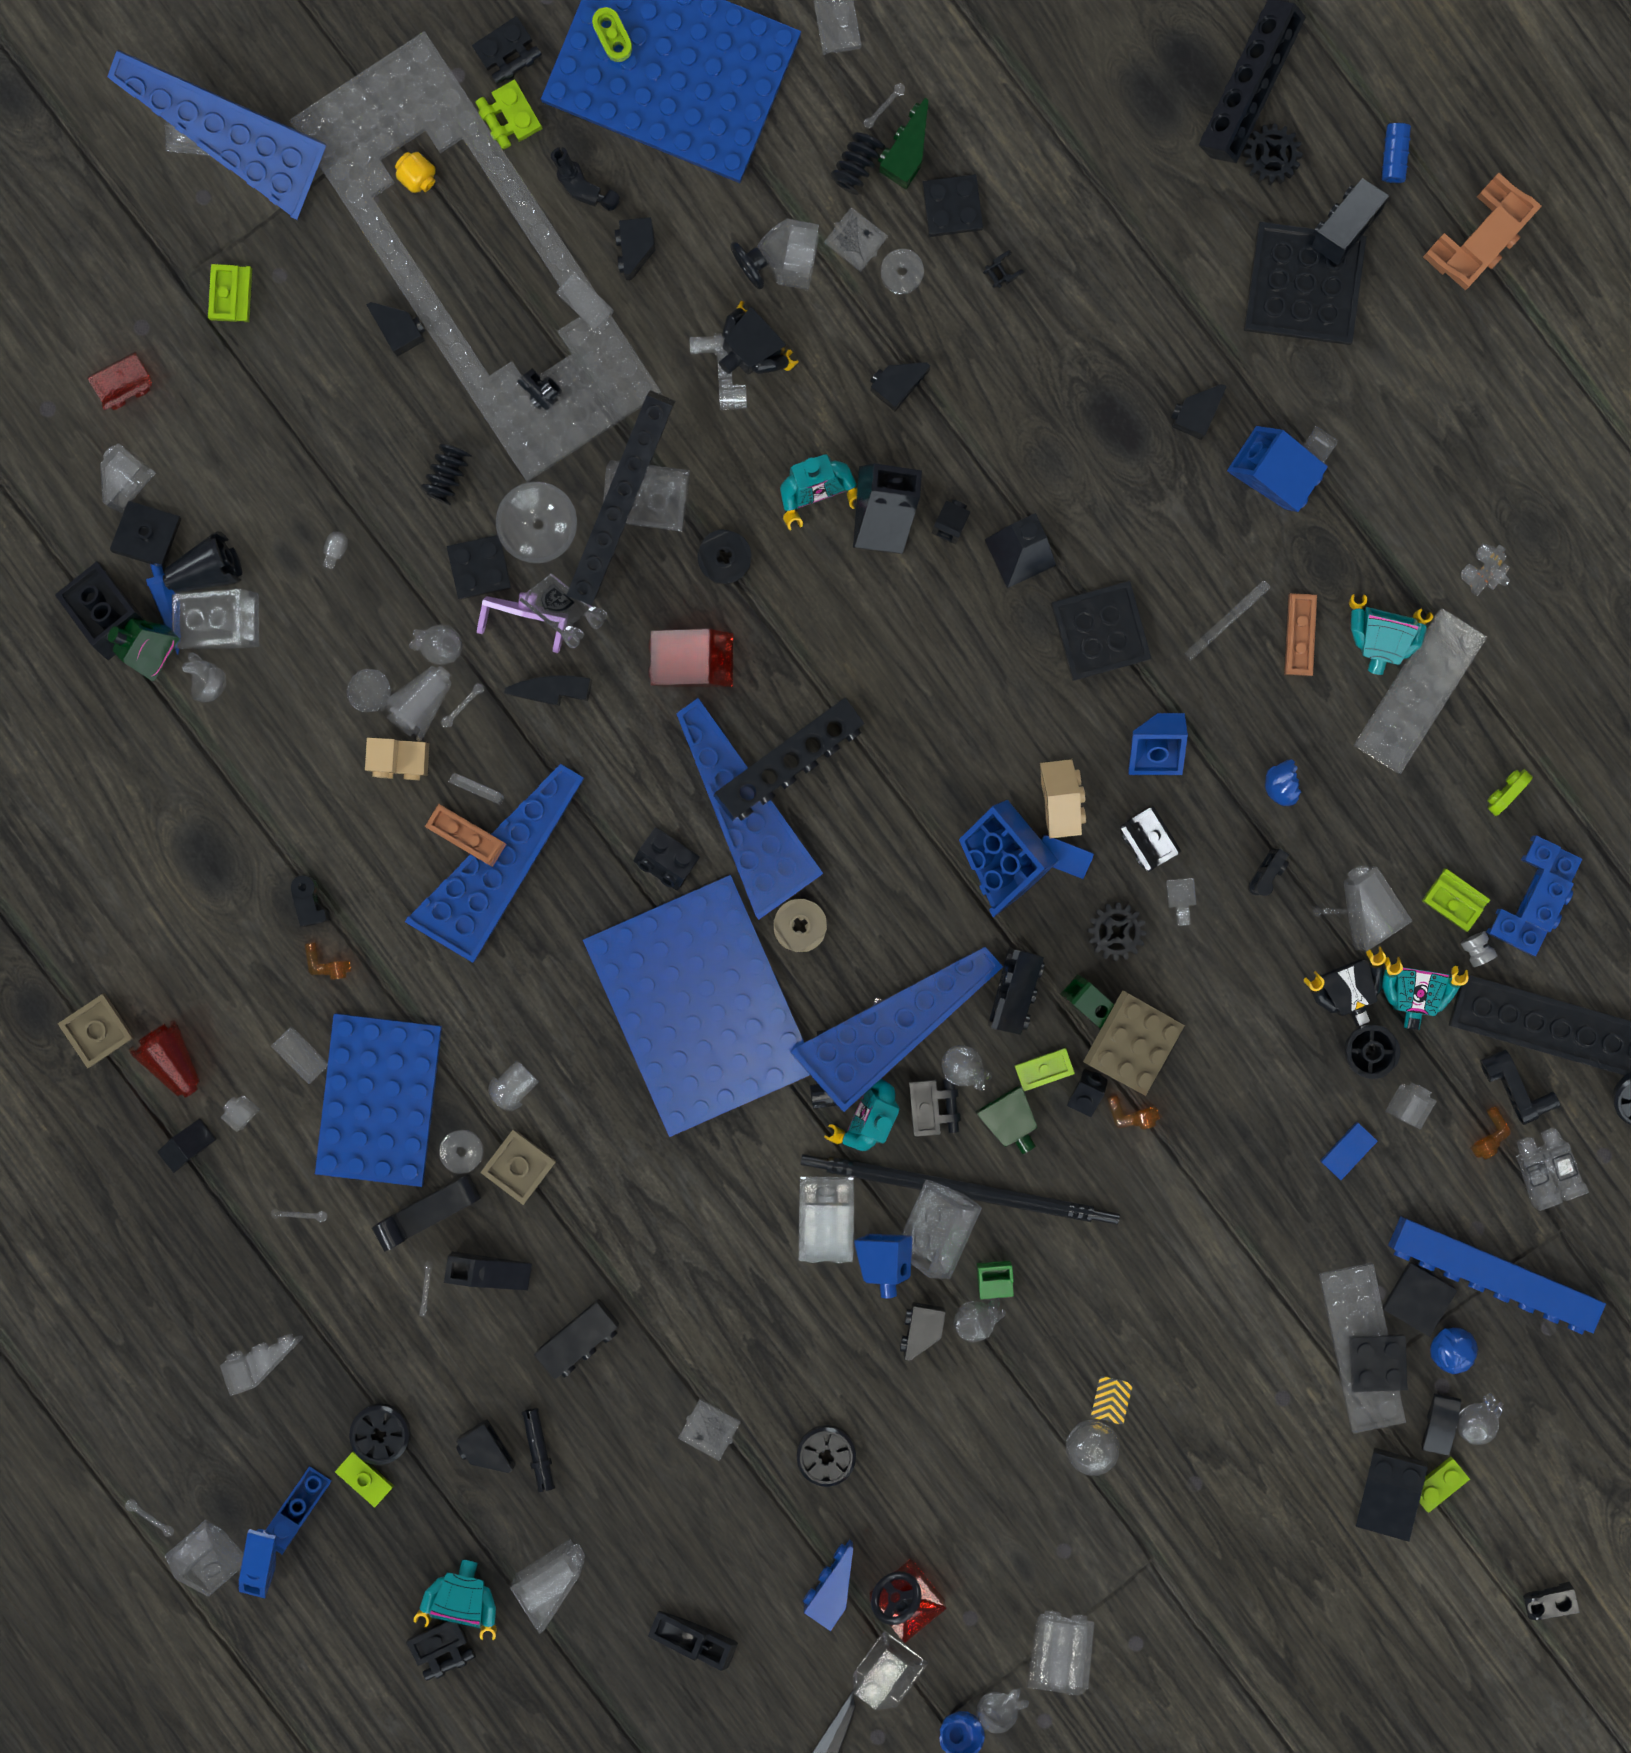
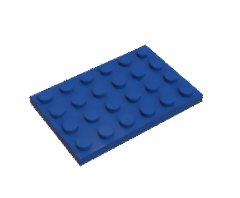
(378, 1100)

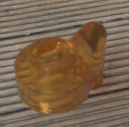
(335, 969)
(1144, 1118)
(1488, 1145)

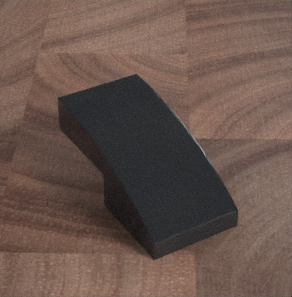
(1442, 1424)

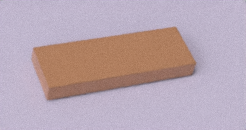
(1300, 634)
(465, 835)

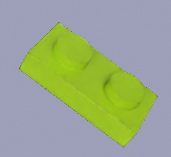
(1044, 1069)
(1442, 1483)

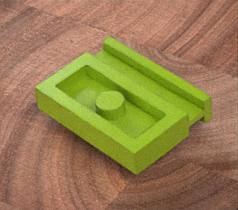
(230, 293)
(1456, 900)

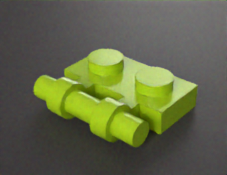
(516, 111)

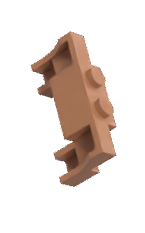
(1499, 230)

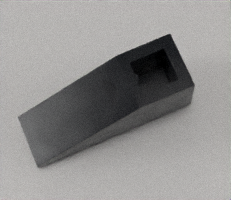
(486, 1272)

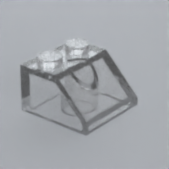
(122, 476)
(205, 1558)

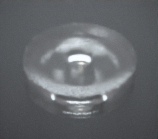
(898, 283)
(473, 1148)

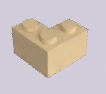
(392, 757)
(1062, 798)

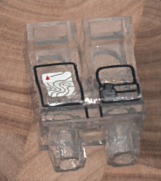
(1549, 1170)

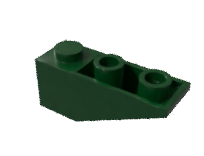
(905, 157)

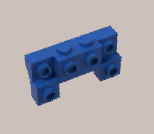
(1543, 899)

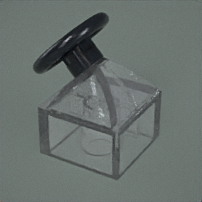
(786, 251)

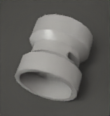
(1479, 949)

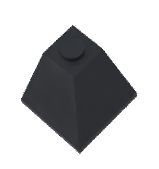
(1021, 550)

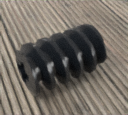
(855, 161)
(445, 473)

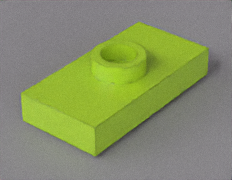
(364, 1479)

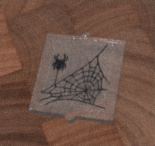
(855, 239)
(709, 1429)

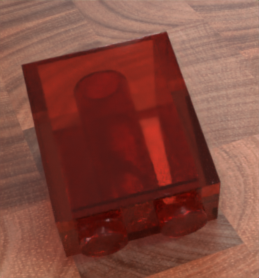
(691, 658)

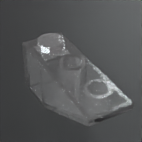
(250, 1369)

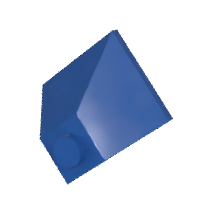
(1159, 746)

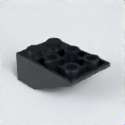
(885, 507)

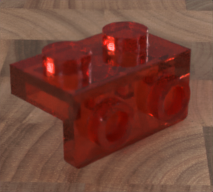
(121, 381)

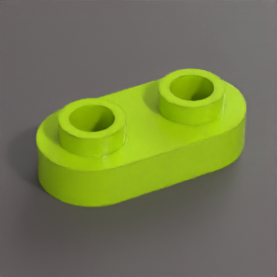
(613, 35)
(1501, 799)

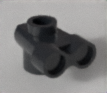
(543, 392)

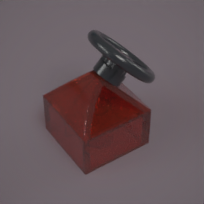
(906, 1601)

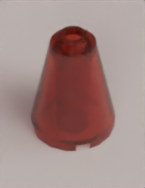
(168, 1059)

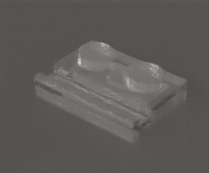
(837, 25)

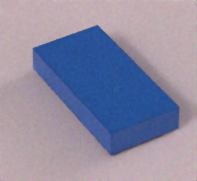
(1348, 1151)

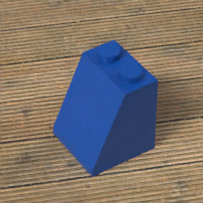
(1278, 467)

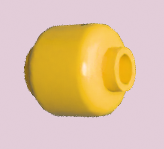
(415, 172)

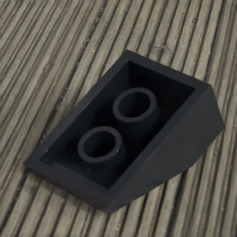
(97, 606)
(1392, 1494)

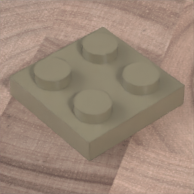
(96, 1030)
(518, 1166)

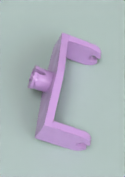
(514, 608)

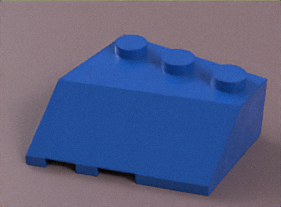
(1005, 855)

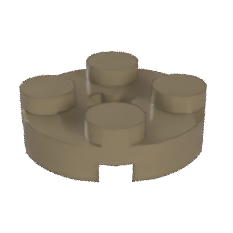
(785, 922)

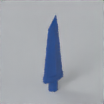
(161, 595)

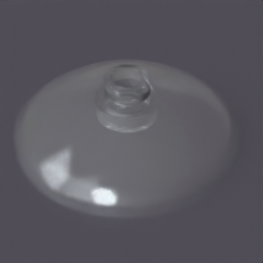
(530, 504)

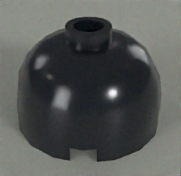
(1382, 1056)

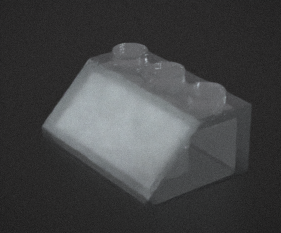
(660, 499)
(940, 1229)

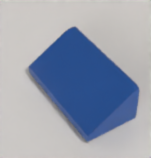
(1070, 858)

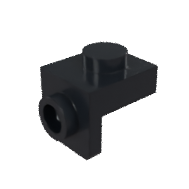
(1088, 1092)

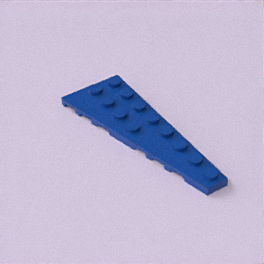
(256, 148)
(763, 844)
(476, 895)
(868, 1045)

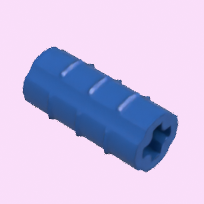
(1396, 153)

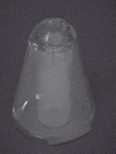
(418, 701)

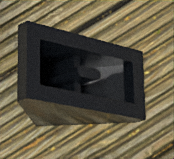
(186, 1145)

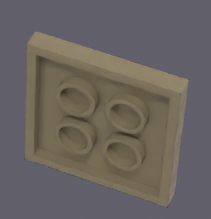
(1133, 1043)

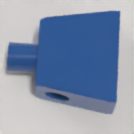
(885, 1260)

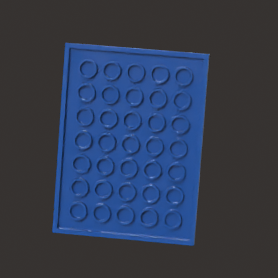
(692, 84)
(698, 1005)

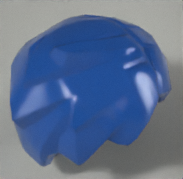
(1282, 783)
(1454, 1350)
(961, 1733)

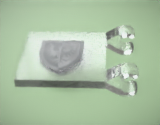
(560, 611)

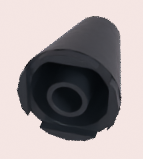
(204, 566)

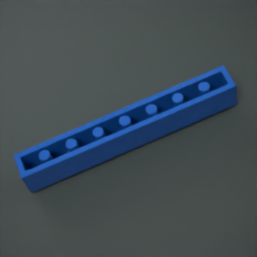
(1497, 1275)

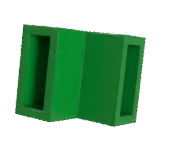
(995, 1279)

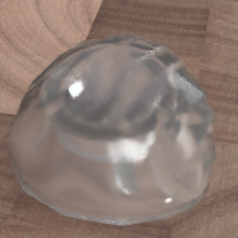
(438, 644)
(207, 679)
(964, 1067)
(977, 1320)
(1480, 1421)
(999, 1711)

